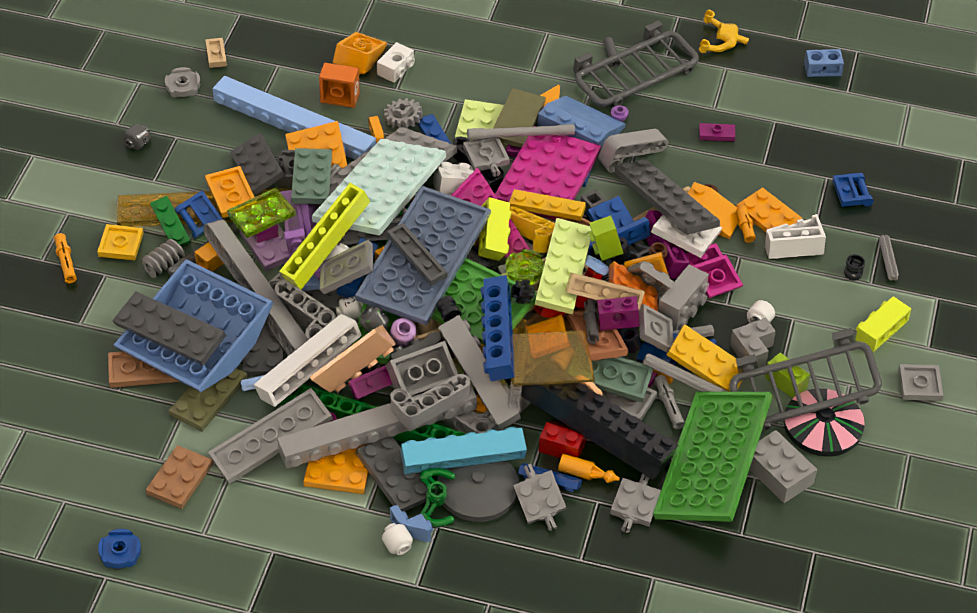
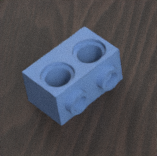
(823, 63)

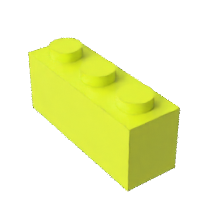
(496, 231)
(883, 323)

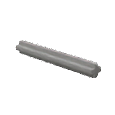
(680, 374)

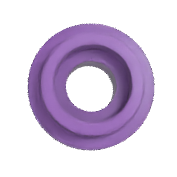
(619, 113)

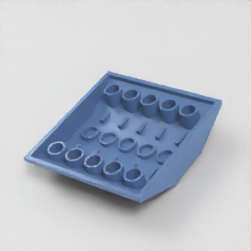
(215, 302)

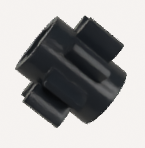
(522, 291)

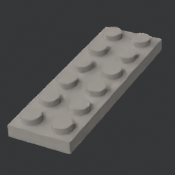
(259, 441)

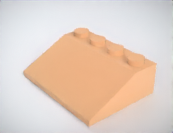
(354, 359)

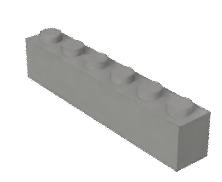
(471, 359)

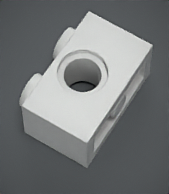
(395, 62)

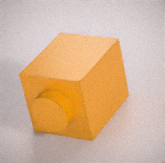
(208, 258)

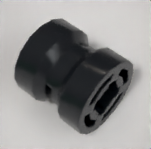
(854, 267)
(448, 308)

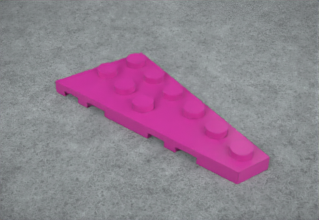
(477, 191)

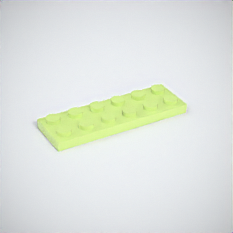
(565, 255)

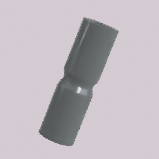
(611, 50)

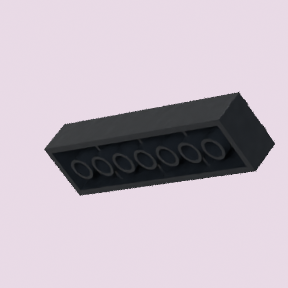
(604, 424)

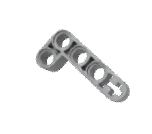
(630, 144)
(305, 308)
(431, 403)

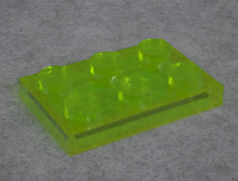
(261, 212)

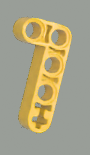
(533, 228)

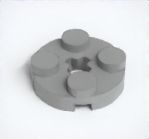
(178, 89)

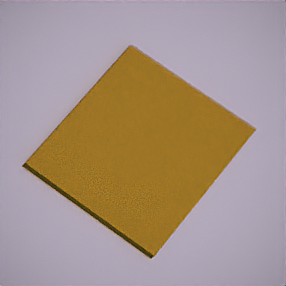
(551, 358)

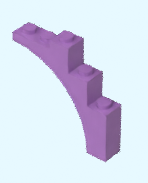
(294, 226)

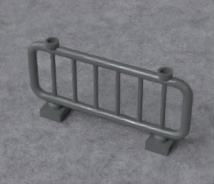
(652, 35)
(842, 344)

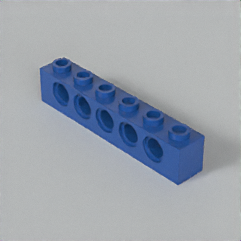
(498, 328)

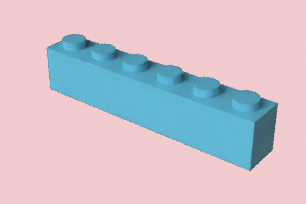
(463, 450)

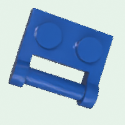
(847, 191)
(202, 208)

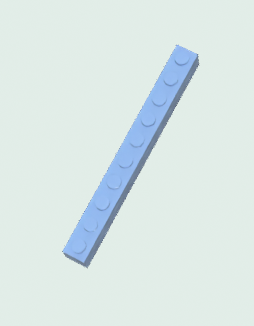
(284, 114)

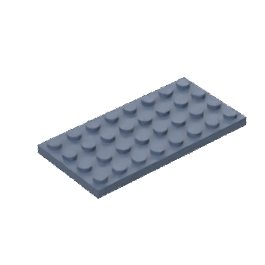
(447, 231)

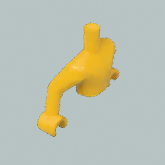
(726, 32)

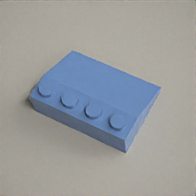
(588, 123)

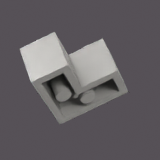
(753, 339)

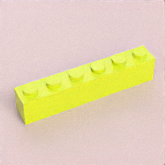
(325, 236)

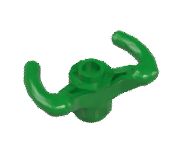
(435, 494)

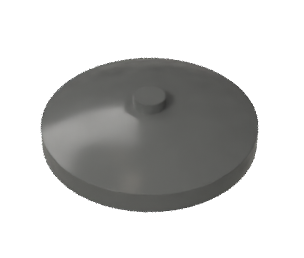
(481, 491)

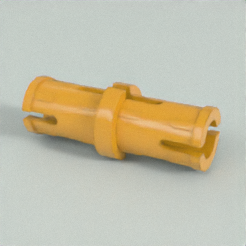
(745, 224)

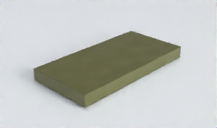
(519, 111)

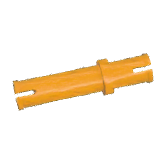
(69, 273)

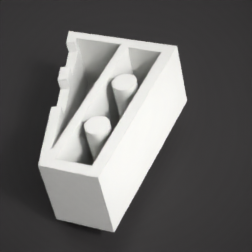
(796, 240)

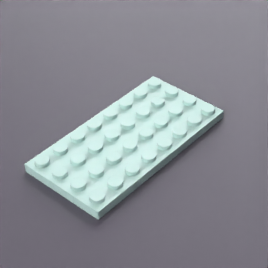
(390, 178)

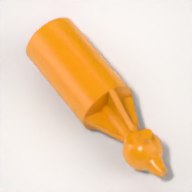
(584, 469)

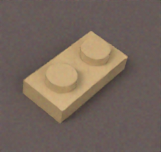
(216, 52)

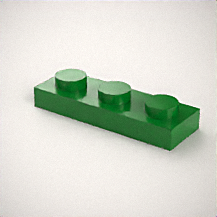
(170, 221)

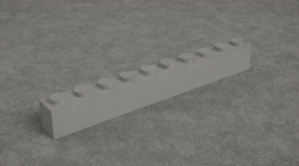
(353, 432)

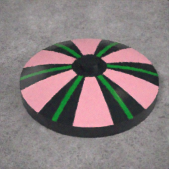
(827, 430)

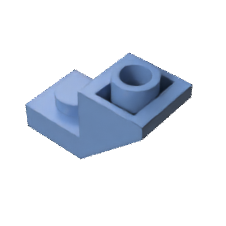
(417, 526)

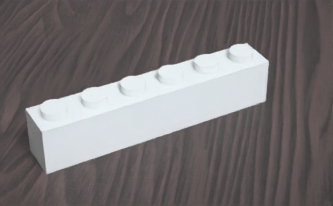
(307, 360)

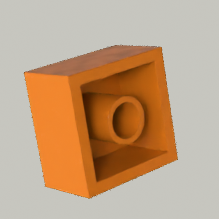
(339, 85)

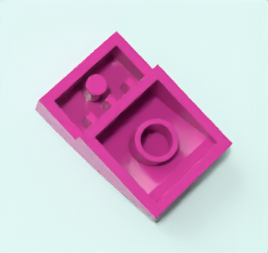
(721, 273)

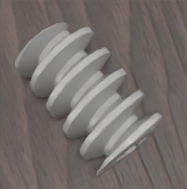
(161, 256)

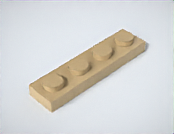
(600, 289)

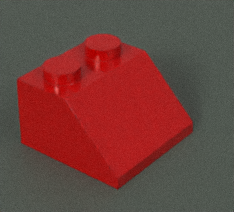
(561, 439)

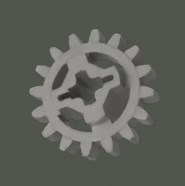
(403, 113)

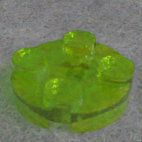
(525, 257)

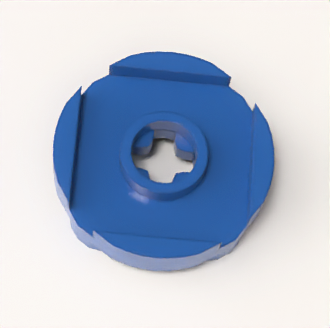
(119, 559)

